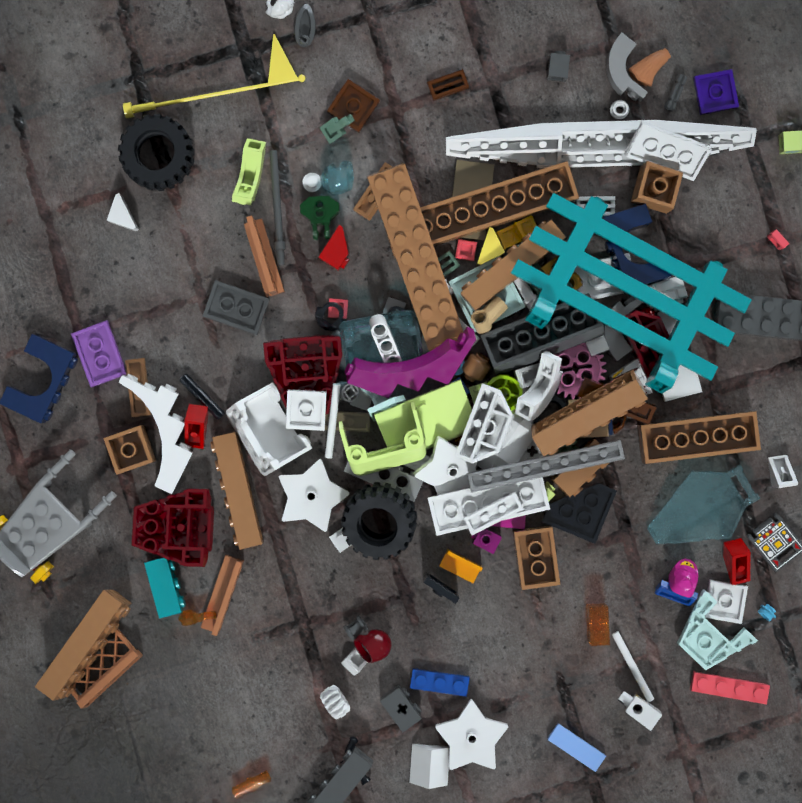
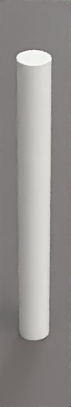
(332, 420)
(633, 667)

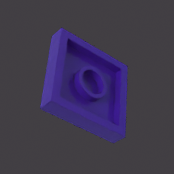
(716, 92)

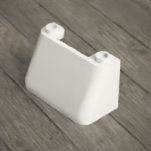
(263, 430)

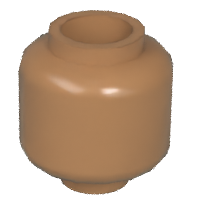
(476, 367)

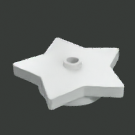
(437, 468)
(314, 481)
(471, 723)

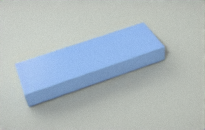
(576, 747)

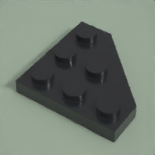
(583, 513)

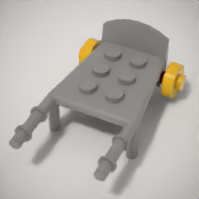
(42, 527)

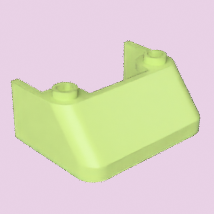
(365, 463)

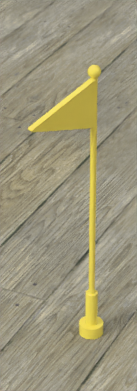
(279, 73)

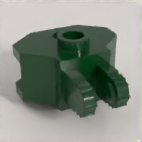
(320, 215)

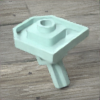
(382, 403)

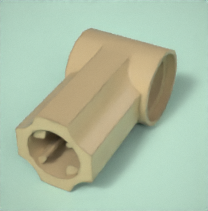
(488, 315)

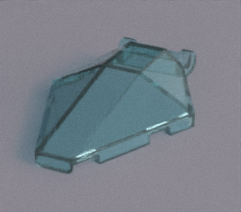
(703, 508)

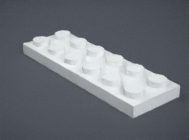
(451, 507)

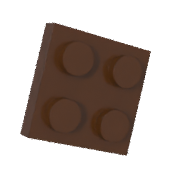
(353, 101)

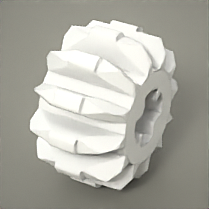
(335, 702)

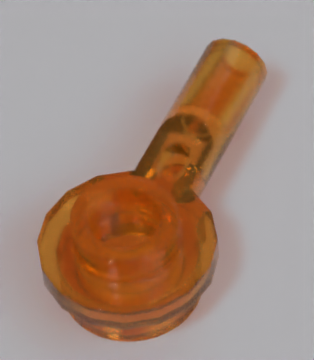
(189, 617)

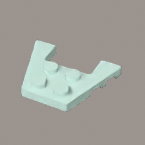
(704, 641)

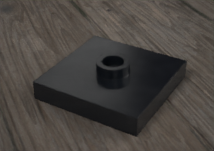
(440, 588)

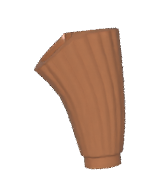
(646, 69)

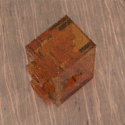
(597, 624)

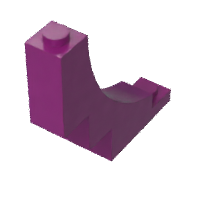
(437, 364)

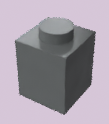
(558, 66)

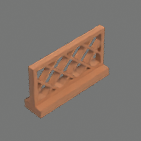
(263, 256)
(111, 675)

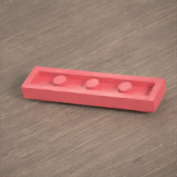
(729, 687)

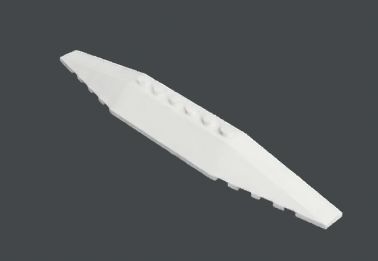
(585, 142)

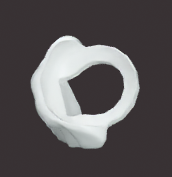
(280, 9)

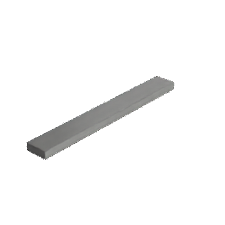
(546, 466)

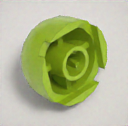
(510, 388)

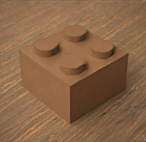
(657, 187)
(130, 449)

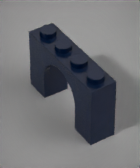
(629, 221)
(60, 363)

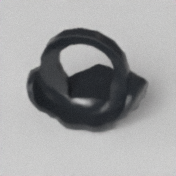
(319, 314)

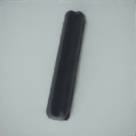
(201, 396)

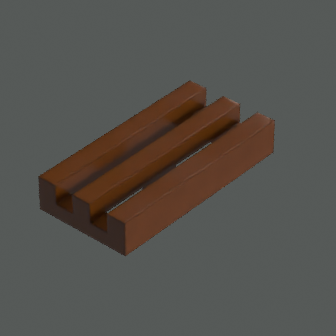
(455, 90)

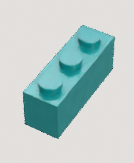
(165, 587)

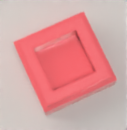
(777, 239)
(466, 250)
(333, 311)

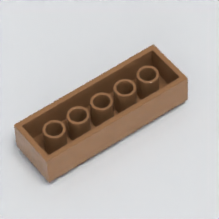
(588, 413)
(699, 437)
(83, 645)

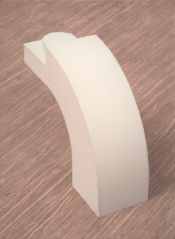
(541, 392)

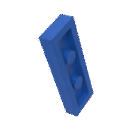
(439, 682)

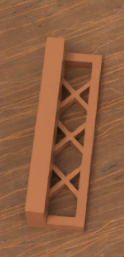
(223, 593)

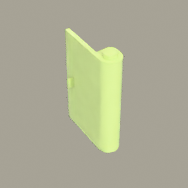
(440, 413)

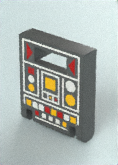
(773, 540)

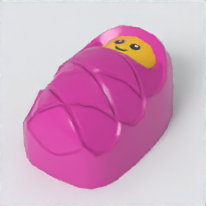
(684, 578)

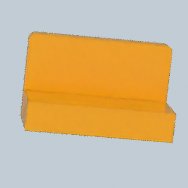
(460, 566)

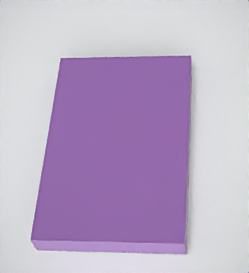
(99, 353)

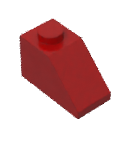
(336, 250)
(196, 426)
(737, 561)

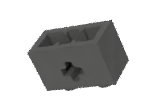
(402, 718)

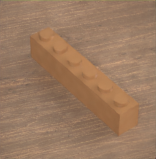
(499, 276)
(237, 490)

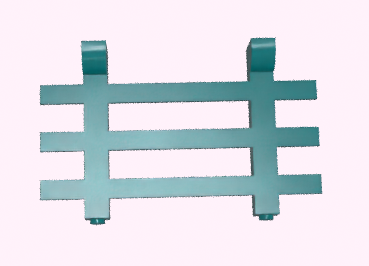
(689, 317)

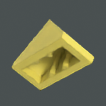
(491, 248)

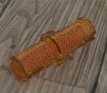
(251, 784)

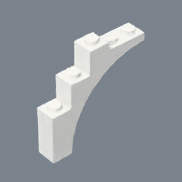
(170, 427)

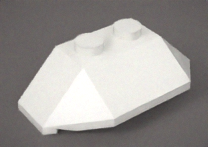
(486, 426)
(514, 446)

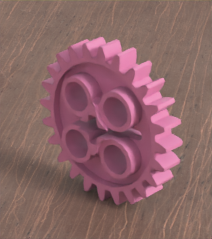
(572, 355)

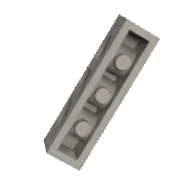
(412, 487)

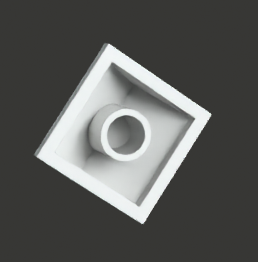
(429, 765)

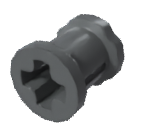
(355, 627)

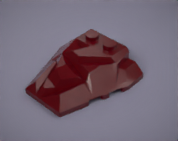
(304, 364)
(176, 527)

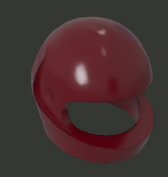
(377, 644)

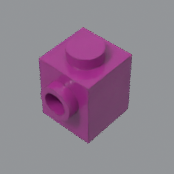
(487, 540)

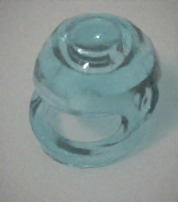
(337, 180)

